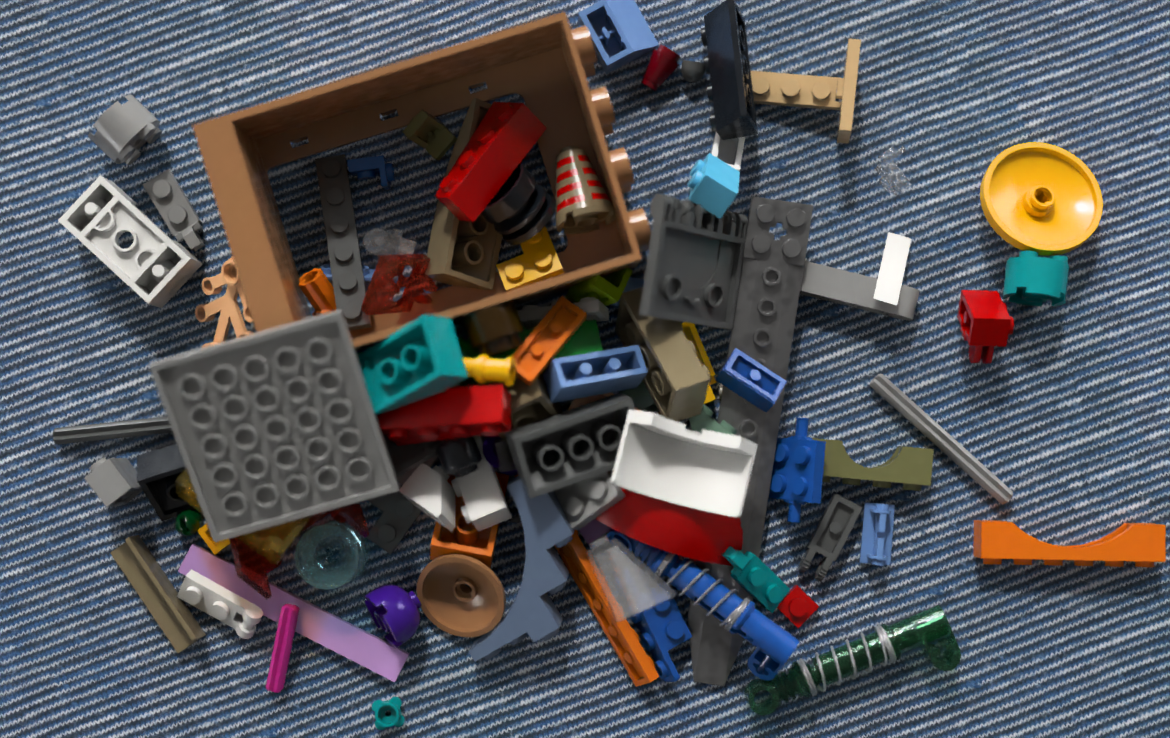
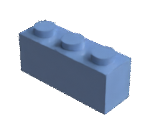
(594, 373)

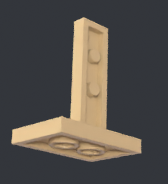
(814, 91)

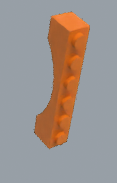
(1129, 542)

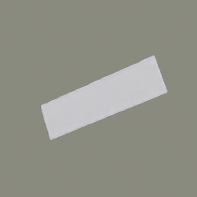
(892, 268)

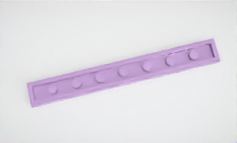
(312, 620)

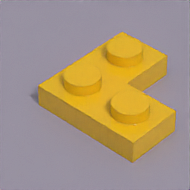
(535, 265)

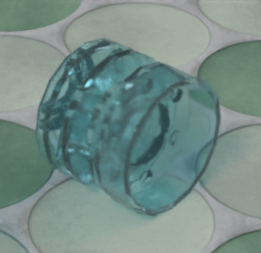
(315, 553)

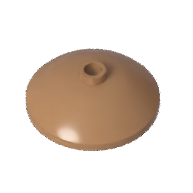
(455, 606)

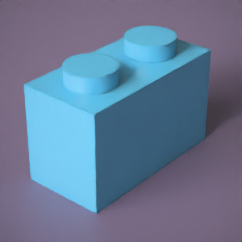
(713, 185)

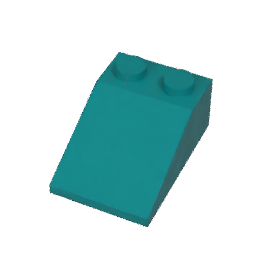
(413, 363)

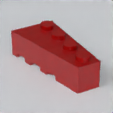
(489, 159)
(450, 415)

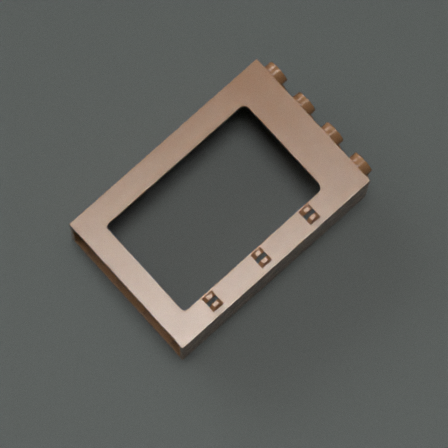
(535, 60)

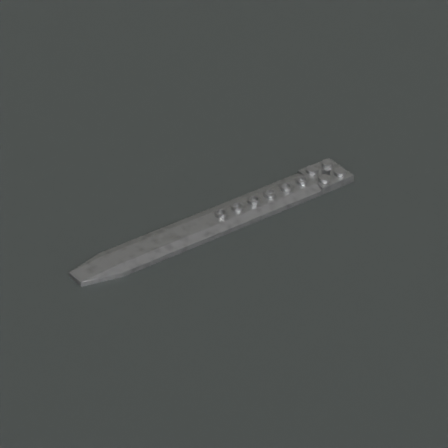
(765, 333)

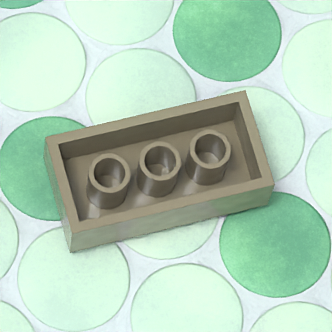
(674, 371)

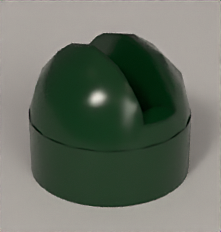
(192, 519)

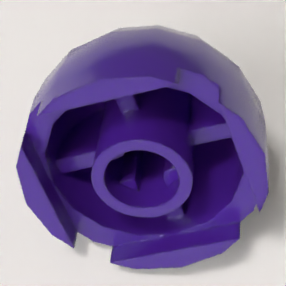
(394, 612)

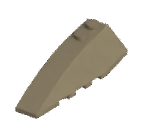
(458, 249)

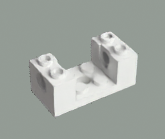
(152, 264)

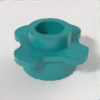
(382, 720)

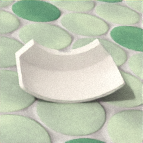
(682, 466)

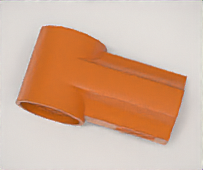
(318, 291)

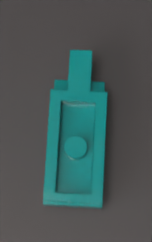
(756, 578)

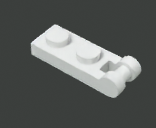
(220, 603)

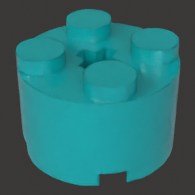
(1036, 279)

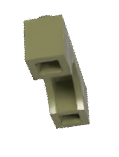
(906, 466)

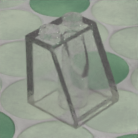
(625, 579)

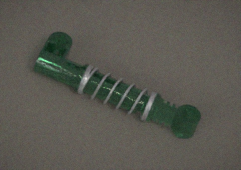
(883, 645)

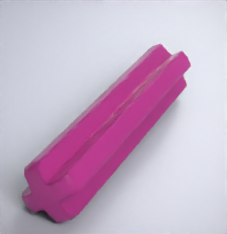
(282, 648)

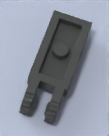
(830, 534)

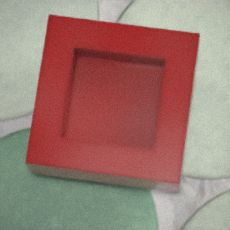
(797, 606)

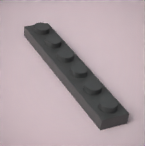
(342, 239)

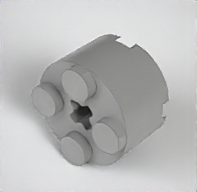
(125, 130)

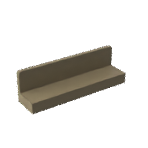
(157, 593)

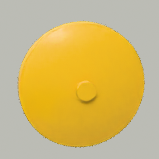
(1041, 198)

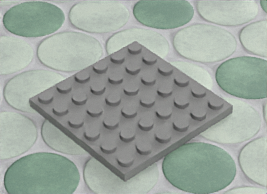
(275, 425)

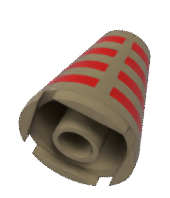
(580, 194)

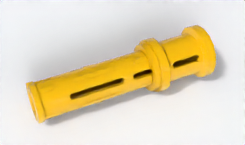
(490, 369)

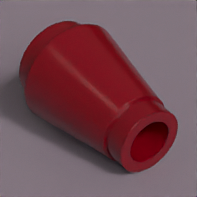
(660, 67)

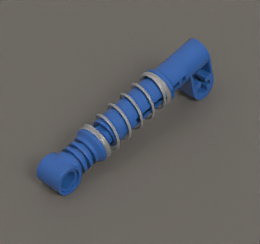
(738, 615)

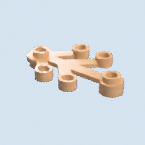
(226, 305)

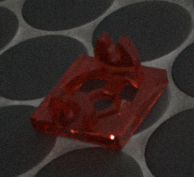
(383, 287)

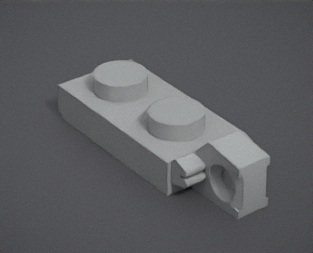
(175, 209)

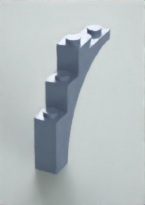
(543, 572)

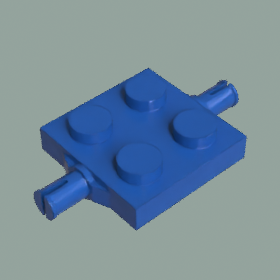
(798, 470)

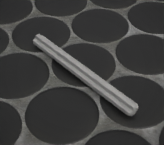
(941, 438)

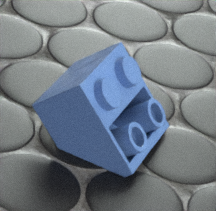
(617, 32)

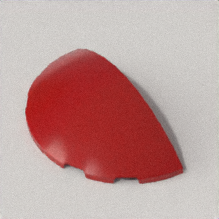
(674, 527)

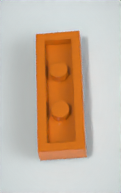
(547, 340)

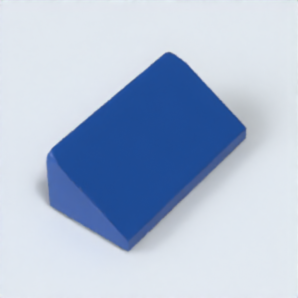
(751, 380)

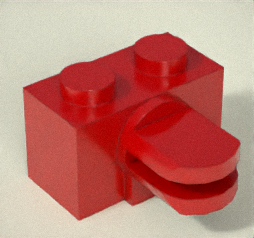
(984, 323)

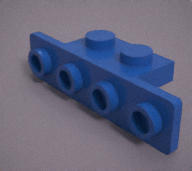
(662, 630)

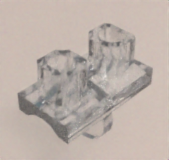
(387, 242)

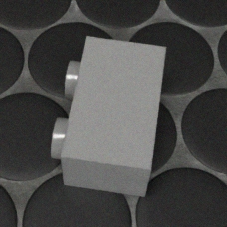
(114, 481)

